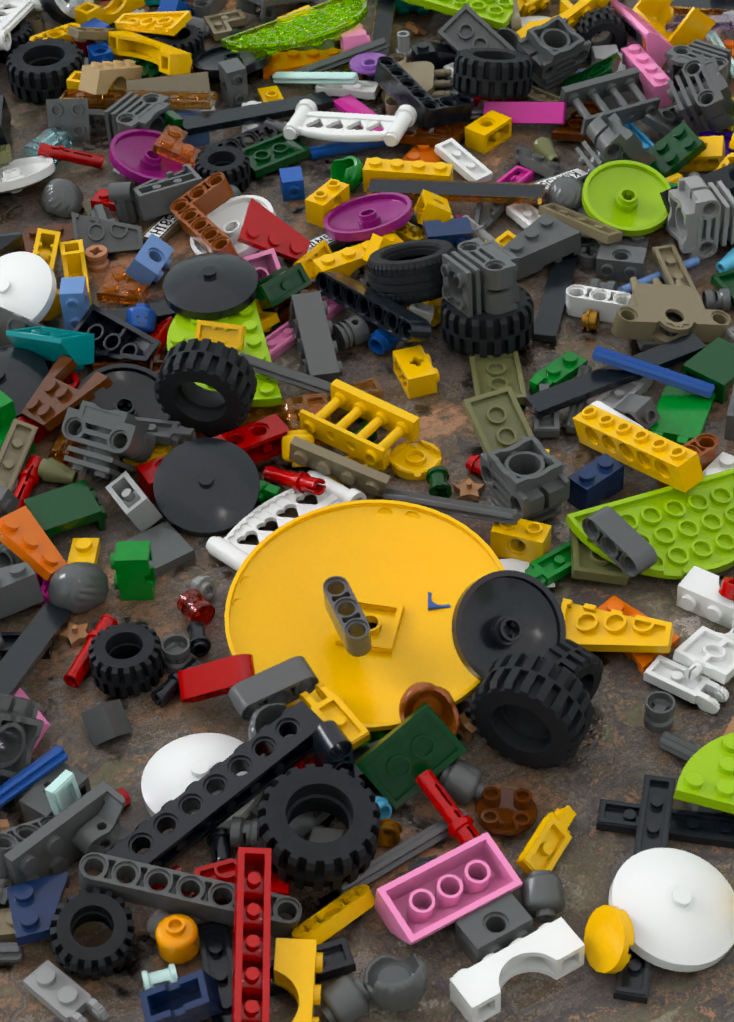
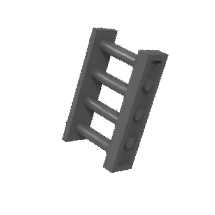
(608, 85)

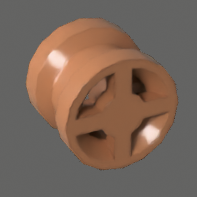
(97, 258)

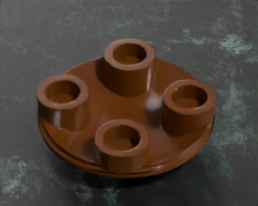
(506, 810)

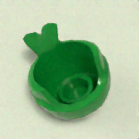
(348, 171)

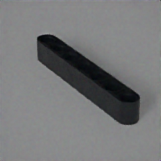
(373, 307)

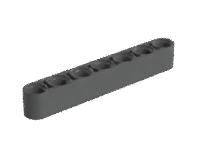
(175, 884)

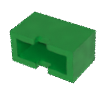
(133, 573)

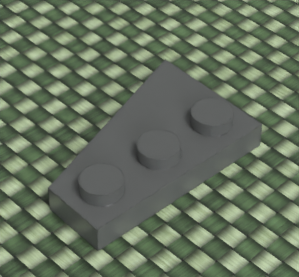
(115, 235)

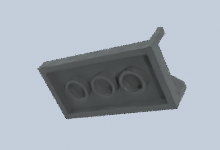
(265, 7)
(470, 31)
(69, 836)

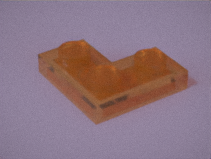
(172, 146)
(120, 289)

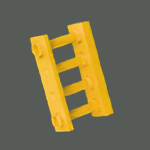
(369, 408)

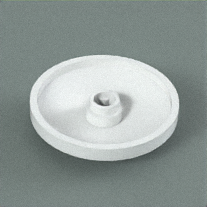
(24, 173)
(229, 219)
(26, 285)
(184, 762)
(676, 908)

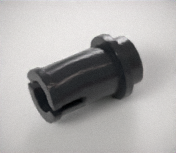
(199, 642)
(219, 842)

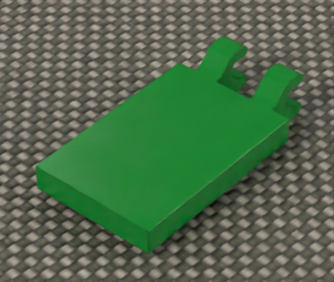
(682, 415)

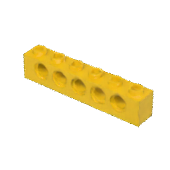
(639, 448)

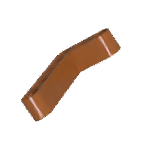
(194, 205)

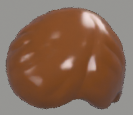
(436, 697)

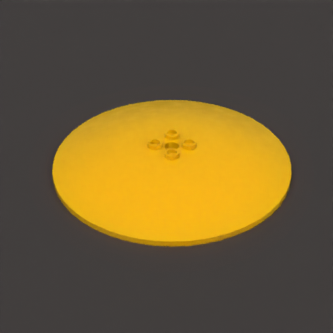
(391, 561)

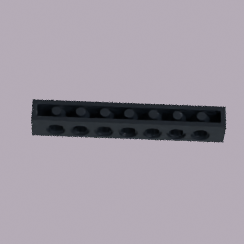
(222, 776)

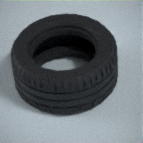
(409, 270)

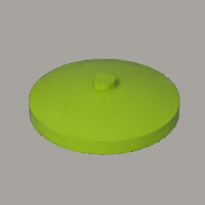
(626, 197)

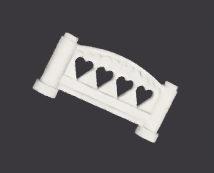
(13, 15)
(307, 114)
(234, 554)

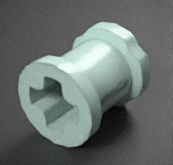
(159, 977)

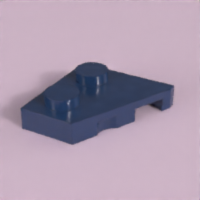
(34, 904)

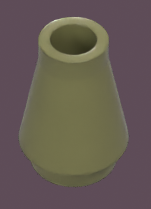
(546, 148)
(56, 472)

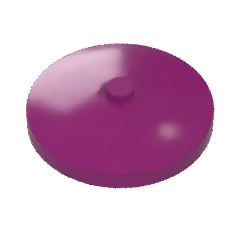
(133, 156)
(368, 215)

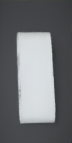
(606, 301)

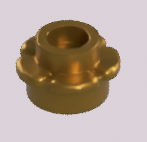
(591, 320)
(391, 837)

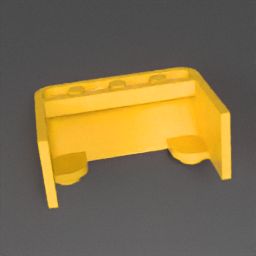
(659, 13)

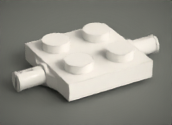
(707, 654)

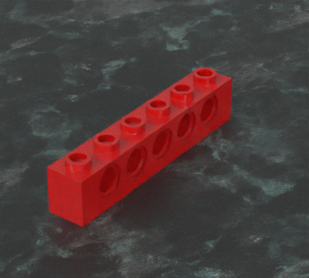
(258, 439)
(251, 935)

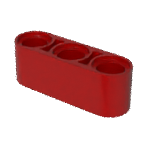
(214, 677)

